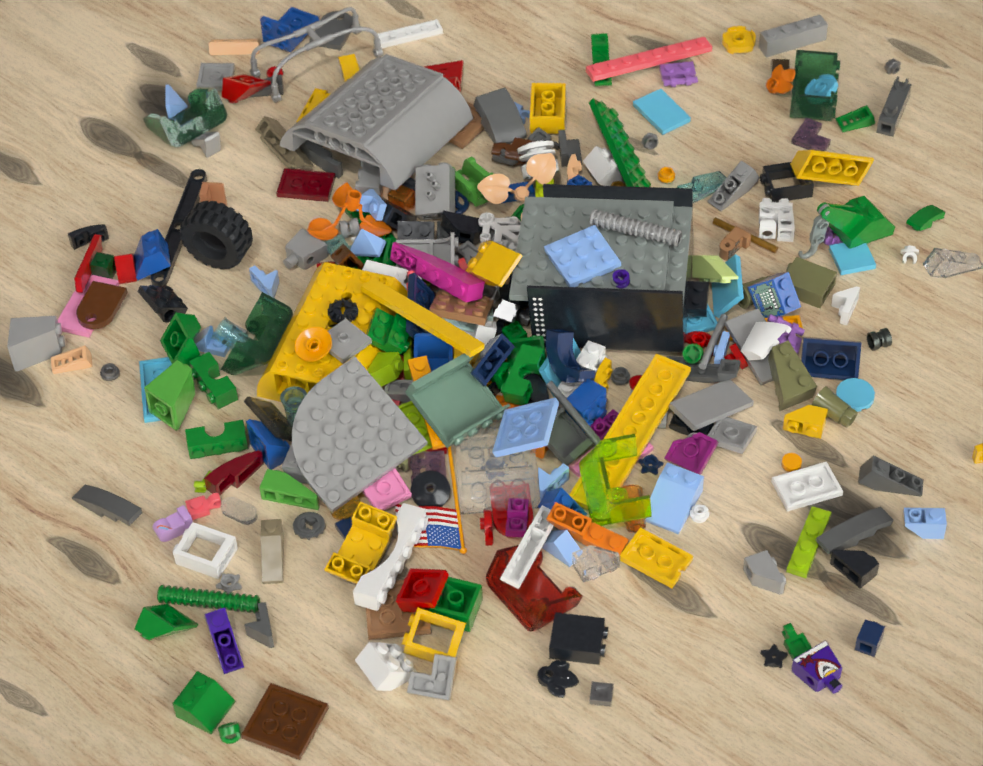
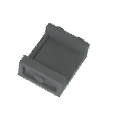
(567, 438)

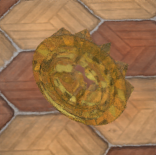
(347, 509)

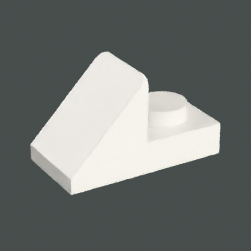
(846, 302)

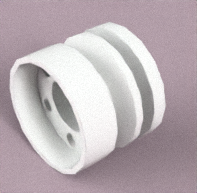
(532, 149)

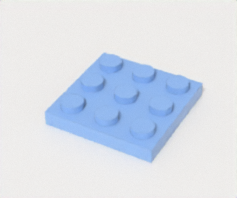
(582, 256)
(525, 427)

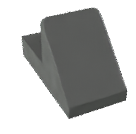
(261, 628)

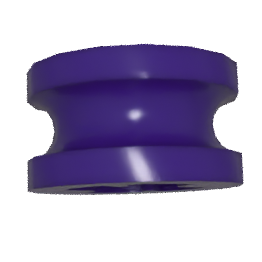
(624, 275)

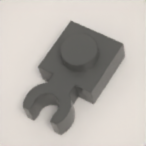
(540, 135)

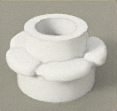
(699, 517)

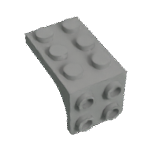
(441, 248)

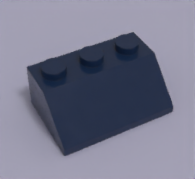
(831, 357)

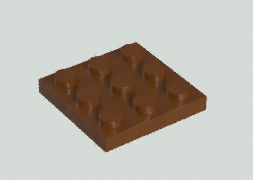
(285, 721)

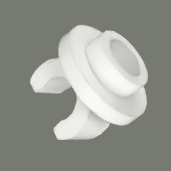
(909, 251)

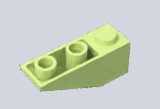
(711, 269)

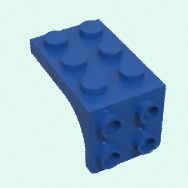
(287, 24)
(435, 349)

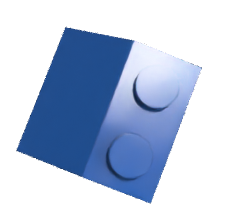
(151, 254)
(272, 448)

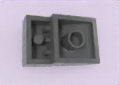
(500, 116)

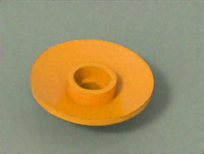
(309, 339)

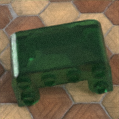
(810, 66)

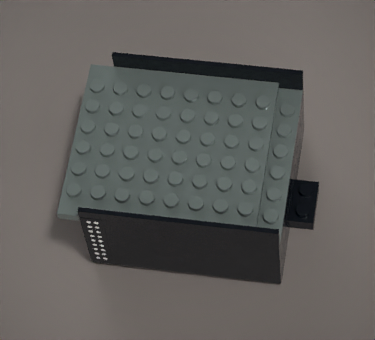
(660, 293)

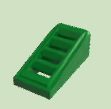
(867, 121)

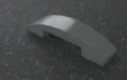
(713, 373)

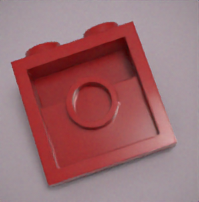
(421, 589)

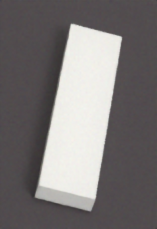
(410, 33)

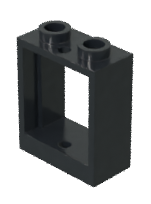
(782, 171)

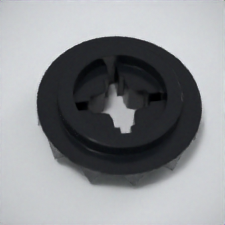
(335, 313)

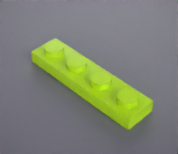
(807, 546)

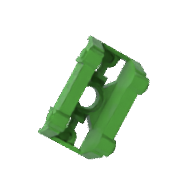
(469, 187)

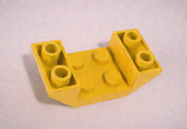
(363, 544)

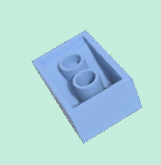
(674, 497)

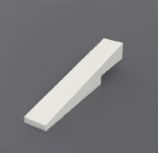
(528, 549)

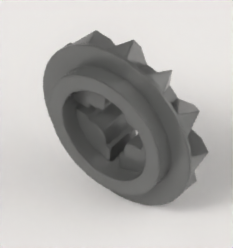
(311, 518)

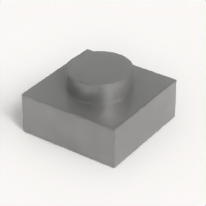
(601, 693)

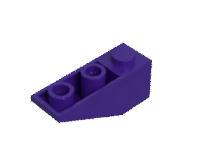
(223, 640)

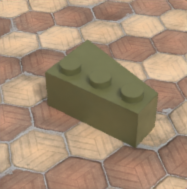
(790, 376)

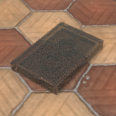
(270, 417)

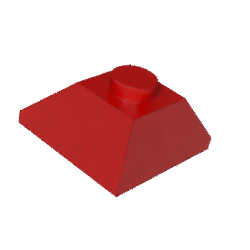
(241, 87)

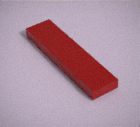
(84, 271)

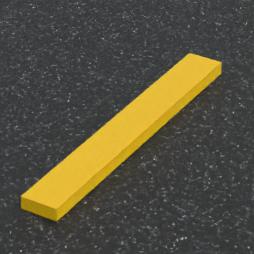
(422, 317)

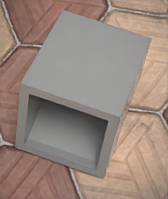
(34, 340)

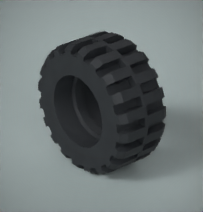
(216, 234)

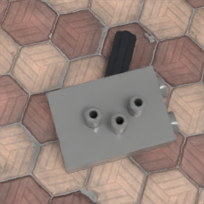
(433, 190)

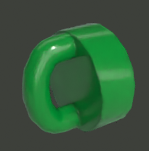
(229, 729)

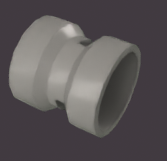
(353, 227)

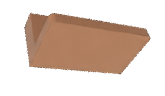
(213, 192)

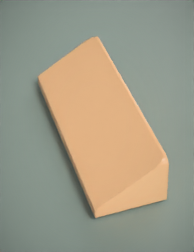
(233, 46)

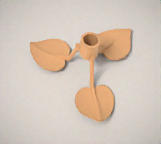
(495, 187)

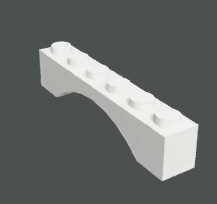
(373, 587)

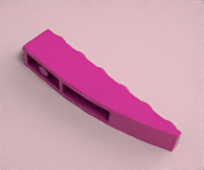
(439, 272)

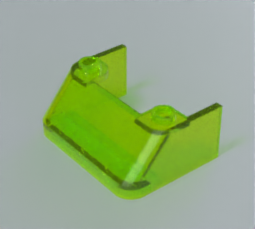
(605, 503)

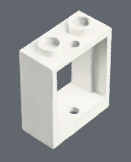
(220, 561)

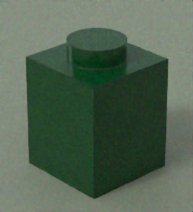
(103, 265)

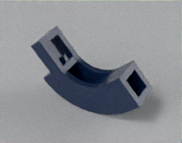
(561, 357)

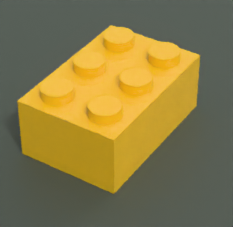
(548, 107)

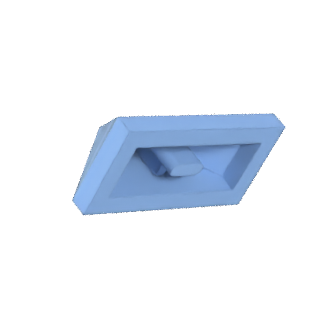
(174, 103)
(367, 244)

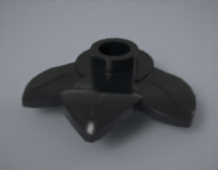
(559, 677)

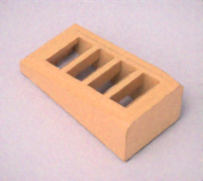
(82, 356)

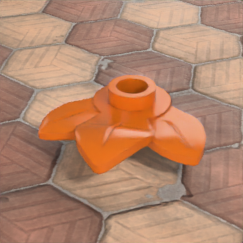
(780, 80)

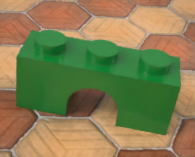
(527, 361)
(218, 391)
(203, 445)

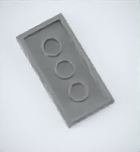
(739, 330)
(711, 404)

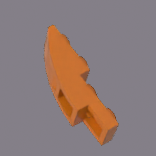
(585, 530)

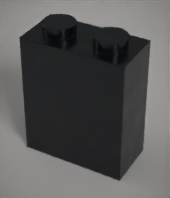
(578, 638)

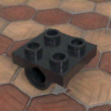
(162, 301)

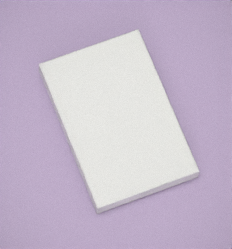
(807, 486)

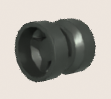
(878, 339)

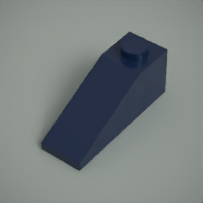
(491, 358)

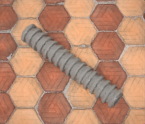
(635, 227)

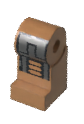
(733, 242)

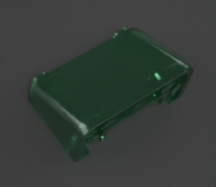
(204, 114)
(268, 323)

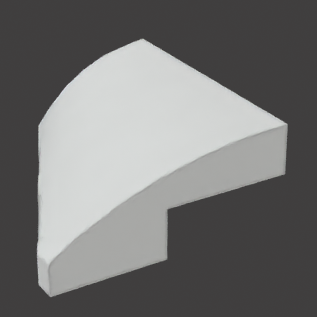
(762, 339)

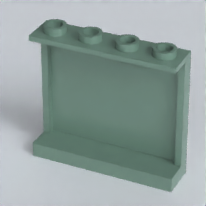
(455, 401)

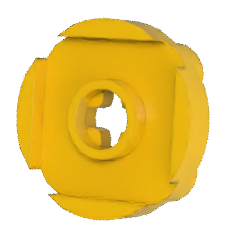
(745, 44)

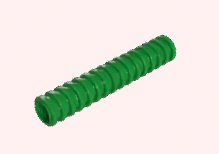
(207, 598)

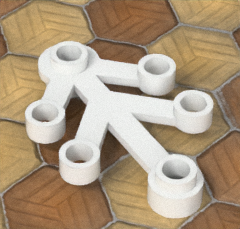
(488, 221)

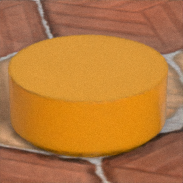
(791, 462)

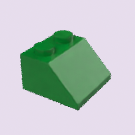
(203, 703)

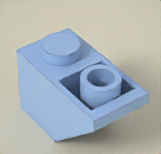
(926, 522)

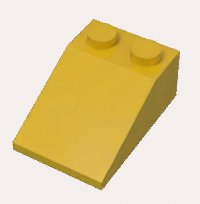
(493, 263)

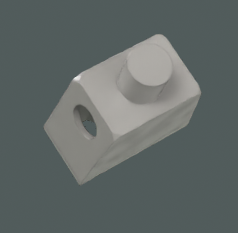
(304, 250)

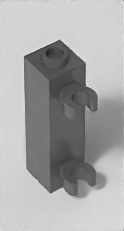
(894, 107)

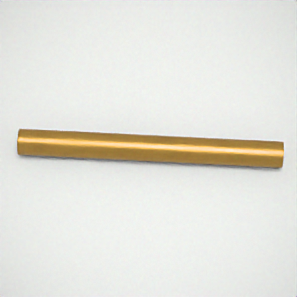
(754, 239)

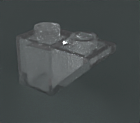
(594, 561)

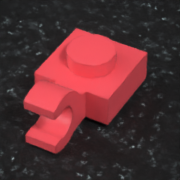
(200, 507)

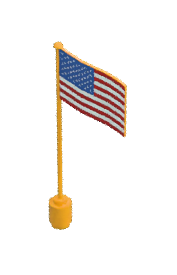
(444, 524)

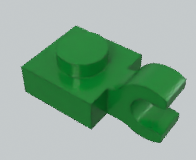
(795, 643)

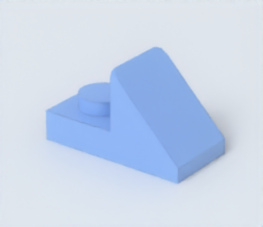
(373, 204)
(265, 283)
(206, 344)
(555, 480)

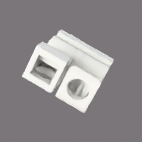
(776, 213)

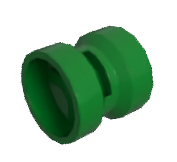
(691, 355)

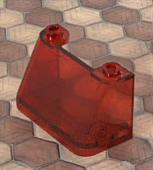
(536, 598)

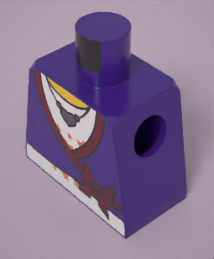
(819, 668)

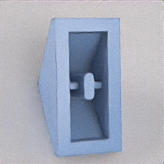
(561, 546)

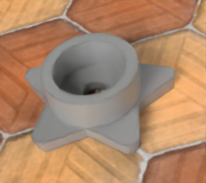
(229, 578)

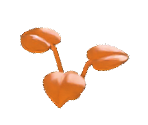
(350, 200)

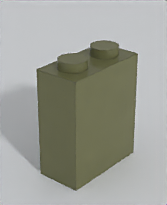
(811, 281)

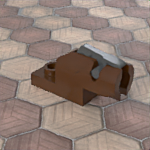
(508, 153)

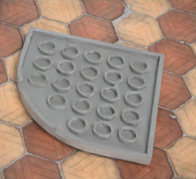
(350, 435)

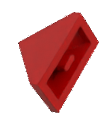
(125, 268)

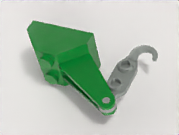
(853, 223)

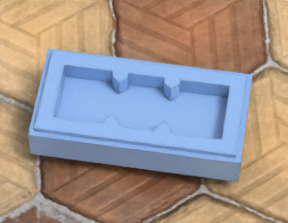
(721, 349)

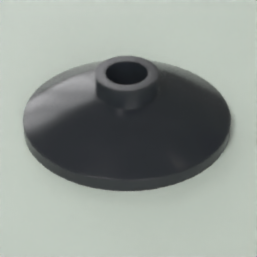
(435, 498)

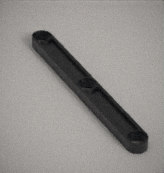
(188, 200)

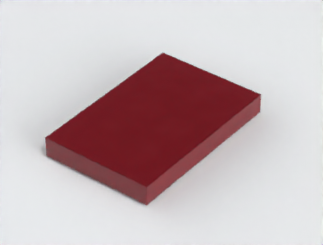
(306, 185)

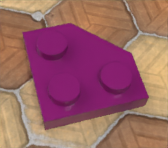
(692, 452)

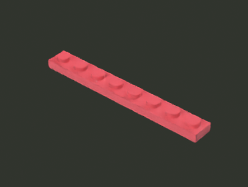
(648, 58)

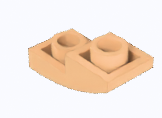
(573, 167)

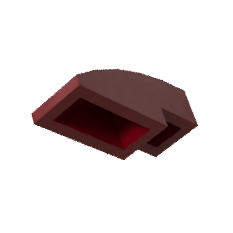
(233, 472)

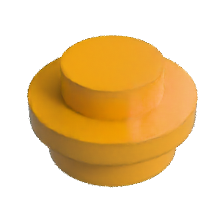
(666, 175)

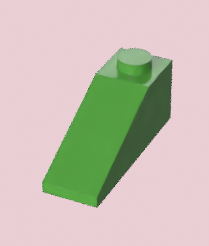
(284, 489)

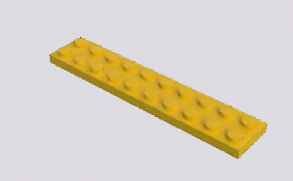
(641, 416)

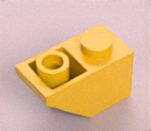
(806, 420)

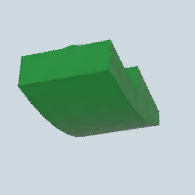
(925, 217)

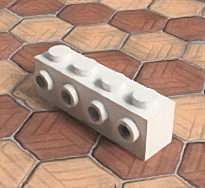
(589, 357)

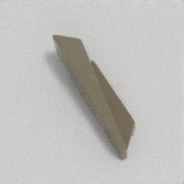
(271, 135)

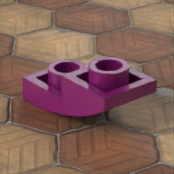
(602, 426)
(517, 517)

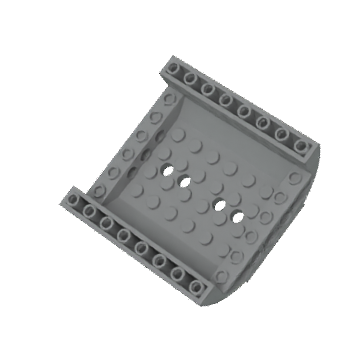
(386, 117)

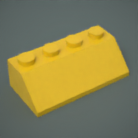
(830, 167)

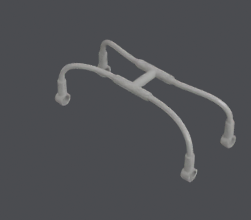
(317, 41)

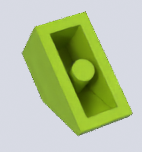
(386, 367)

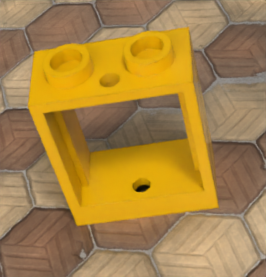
(425, 652)

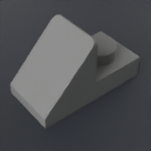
(208, 142)

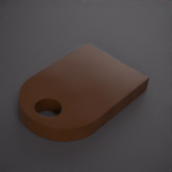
(100, 302)

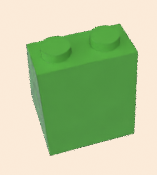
(171, 394)

